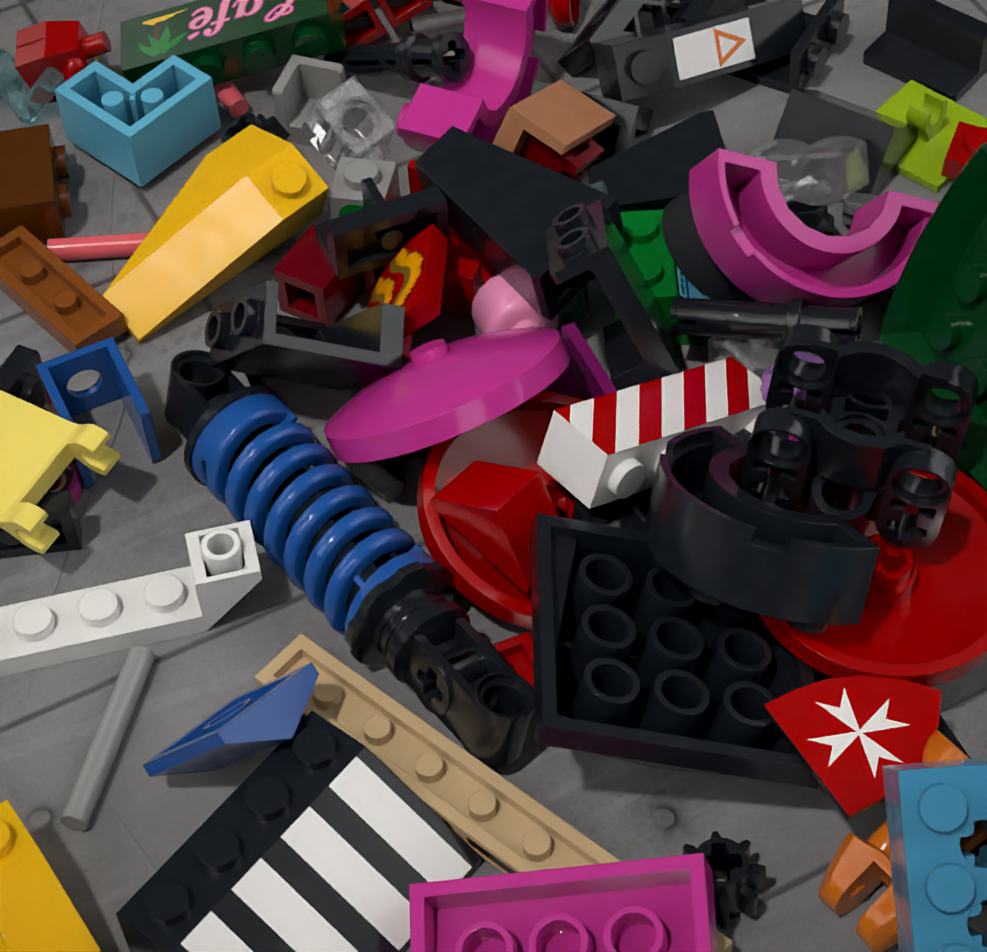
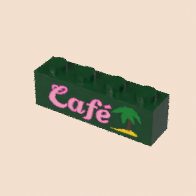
(232, 36)

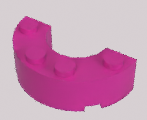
(498, 77)
(779, 257)

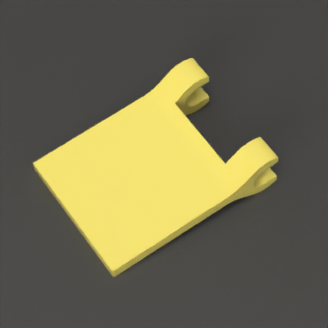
(32, 457)

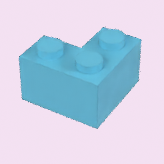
(142, 123)

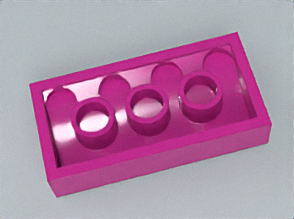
(585, 908)

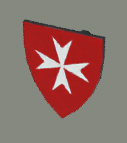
(853, 728)

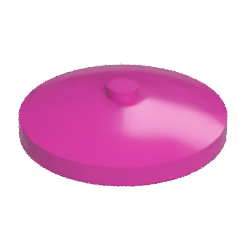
(446, 392)

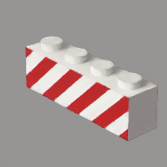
(614, 441)

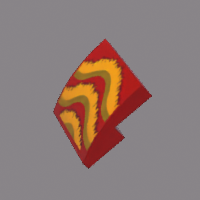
(415, 282)

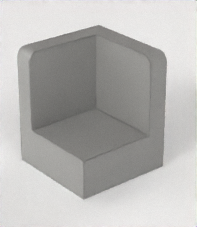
(299, 87)

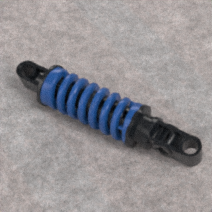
(346, 554)

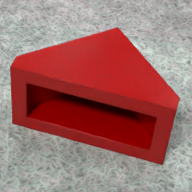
(495, 513)

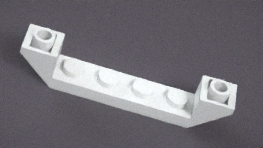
(133, 609)

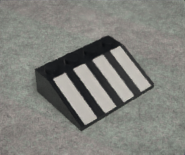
(301, 859)

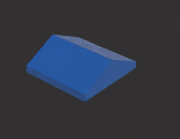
(240, 727)

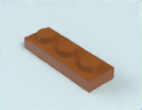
(55, 293)

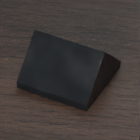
(817, 115)

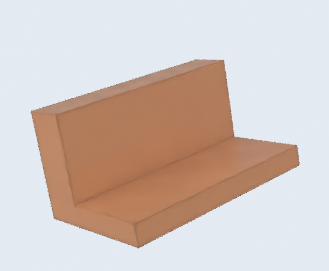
(555, 116)

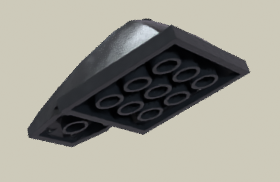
(645, 667)

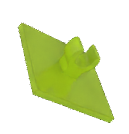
(936, 123)

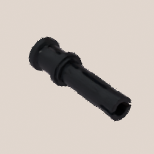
(413, 58)

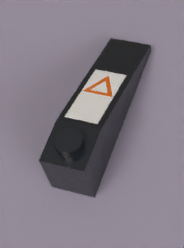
(697, 49)

